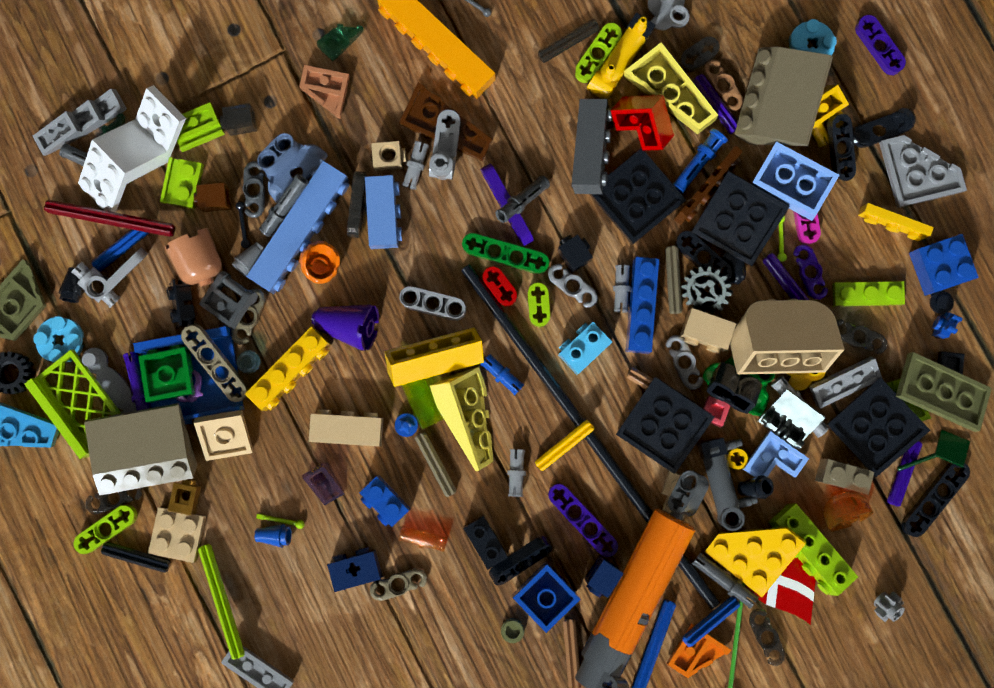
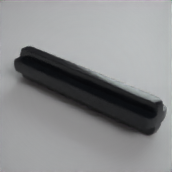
(135, 557)

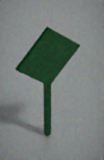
(949, 448)

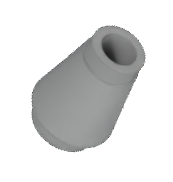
(247, 258)

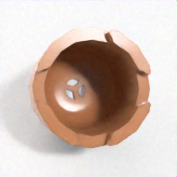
(195, 258)

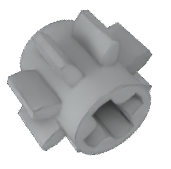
(889, 606)

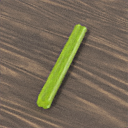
(221, 601)

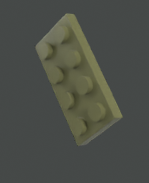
(943, 392)

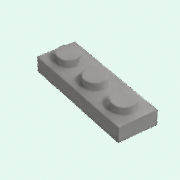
(845, 382)
(257, 671)

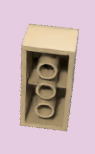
(786, 338)

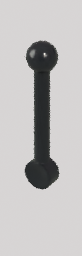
(244, 243)

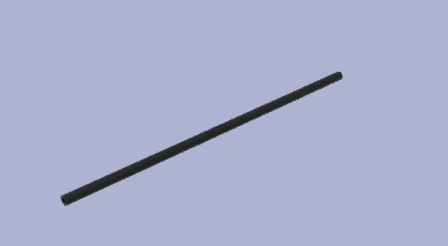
(577, 419)

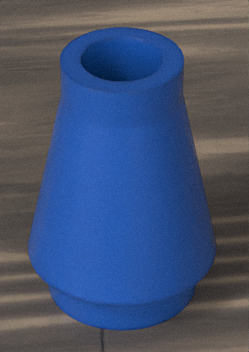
(274, 535)

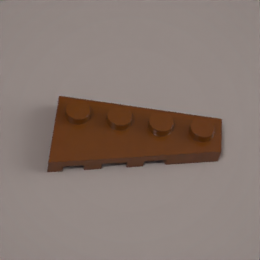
(422, 117)

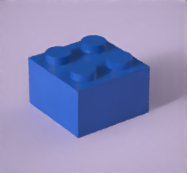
(943, 264)
(546, 597)

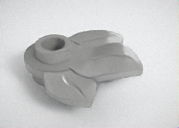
(664, 13)

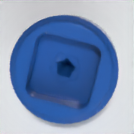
(406, 425)

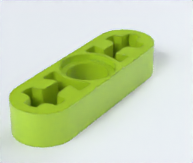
(583, 63)
(95, 544)

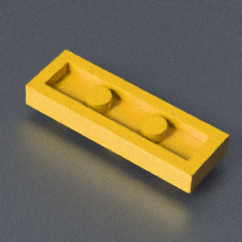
(895, 222)

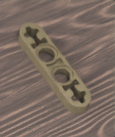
(212, 364)

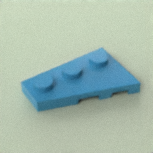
(25, 429)

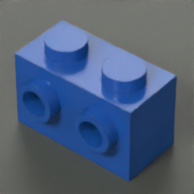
(384, 501)

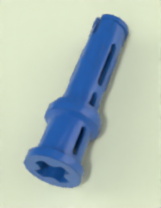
(705, 152)

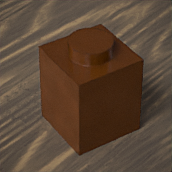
(212, 197)

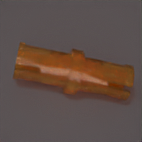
(422, 538)

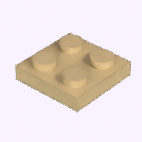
(223, 435)
(176, 535)

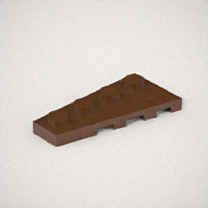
(703, 193)

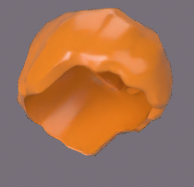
(319, 262)

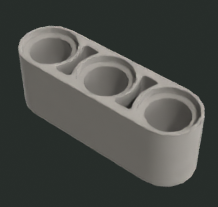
(421, 303)

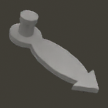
(109, 379)

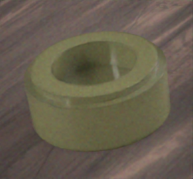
(512, 630)

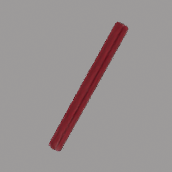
(110, 218)

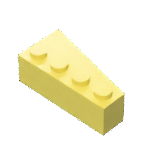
(661, 74)

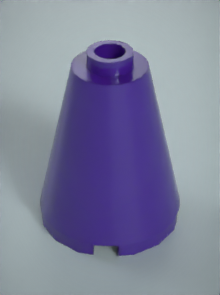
(348, 324)

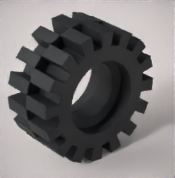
(24, 368)

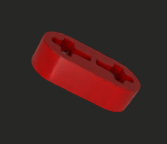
(495, 290)

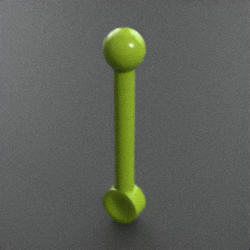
(781, 256)
(299, 523)

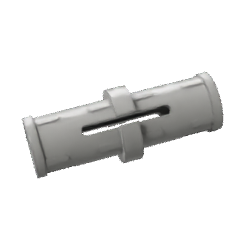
(415, 165)
(621, 288)
(516, 473)

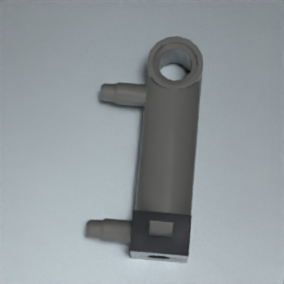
(721, 483)

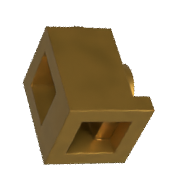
(177, 500)

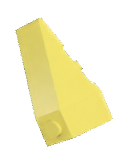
(463, 408)

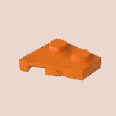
(702, 654)

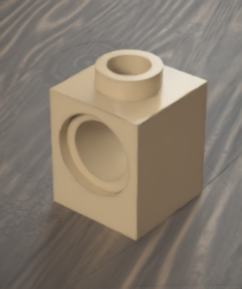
(379, 151)

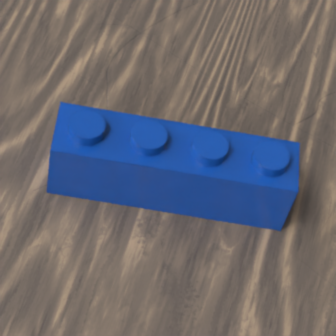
(642, 305)

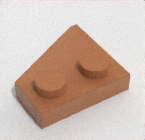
(325, 87)

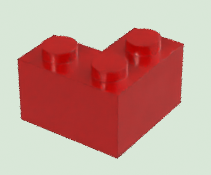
(647, 116)

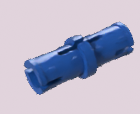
(502, 374)

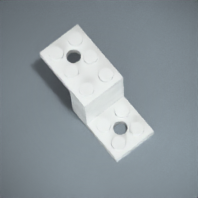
(131, 150)

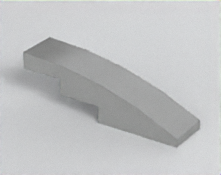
(80, 122)

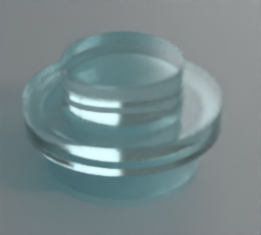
(248, 362)

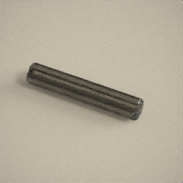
(568, 40)

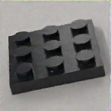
(638, 196)
(740, 218)
(665, 425)
(878, 427)

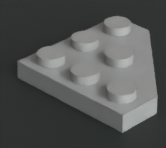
(918, 173)

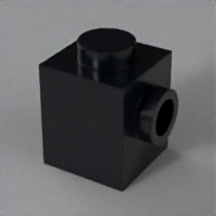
(575, 252)

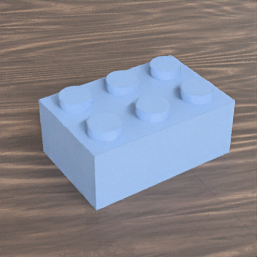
(795, 180)

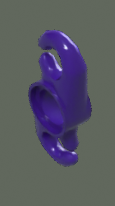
(811, 260)

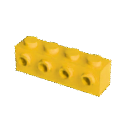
(434, 356)
(288, 369)

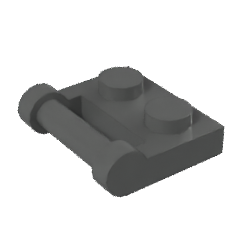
(222, 305)

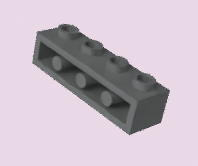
(591, 146)

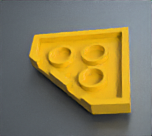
(756, 554)

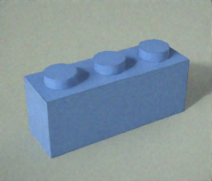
(383, 212)

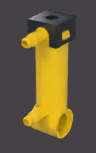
(621, 57)

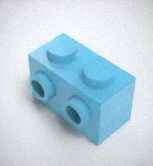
(584, 347)

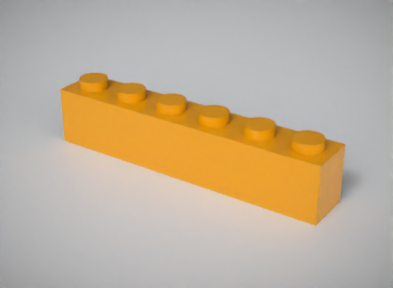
(440, 44)

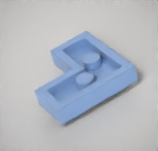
(774, 452)

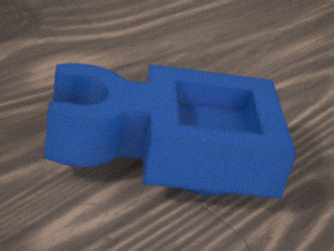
(945, 325)

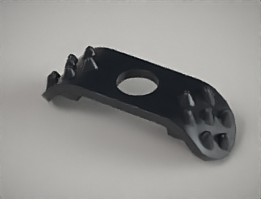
(894, 124)

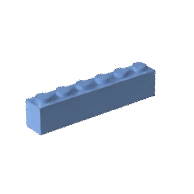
(298, 228)

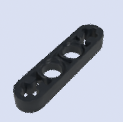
(938, 501)

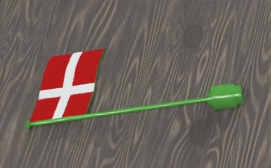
(790, 593)

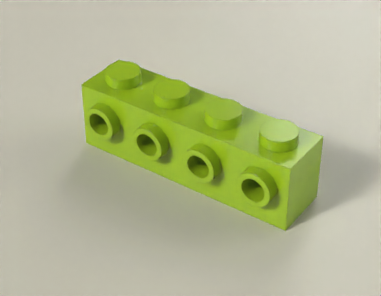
(818, 554)

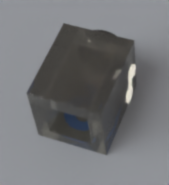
(238, 119)

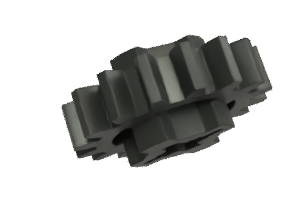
(715, 294)

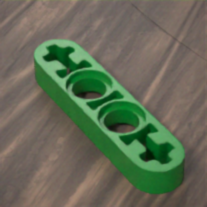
(506, 250)

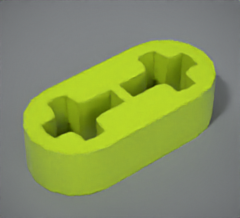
(532, 304)

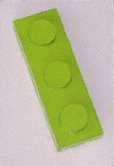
(868, 293)

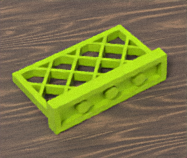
(58, 412)

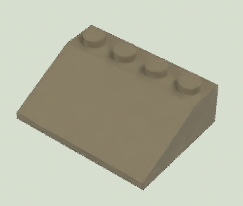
(783, 97)
(139, 449)

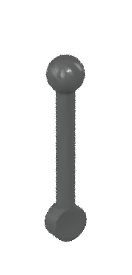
(486, 11)

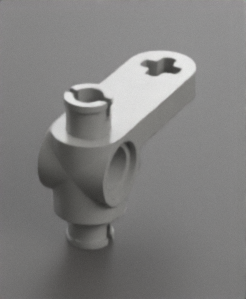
(445, 147)
(108, 295)

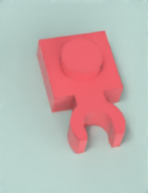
(717, 408)

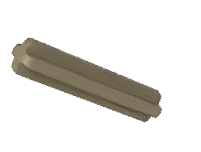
(673, 279)
(435, 464)

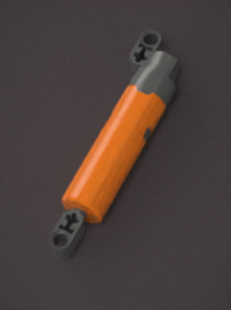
(641, 587)

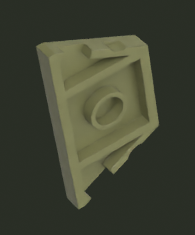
(19, 301)

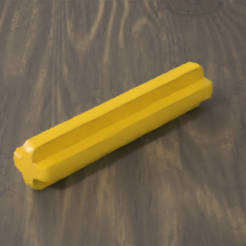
(564, 445)

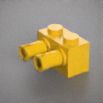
(831, 103)

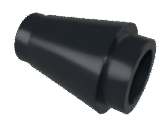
(70, 290)
(756, 487)

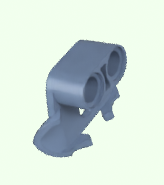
(285, 161)

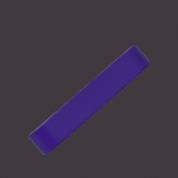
(882, 35)

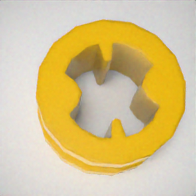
(740, 452)

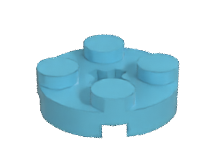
(814, 31)
(58, 326)

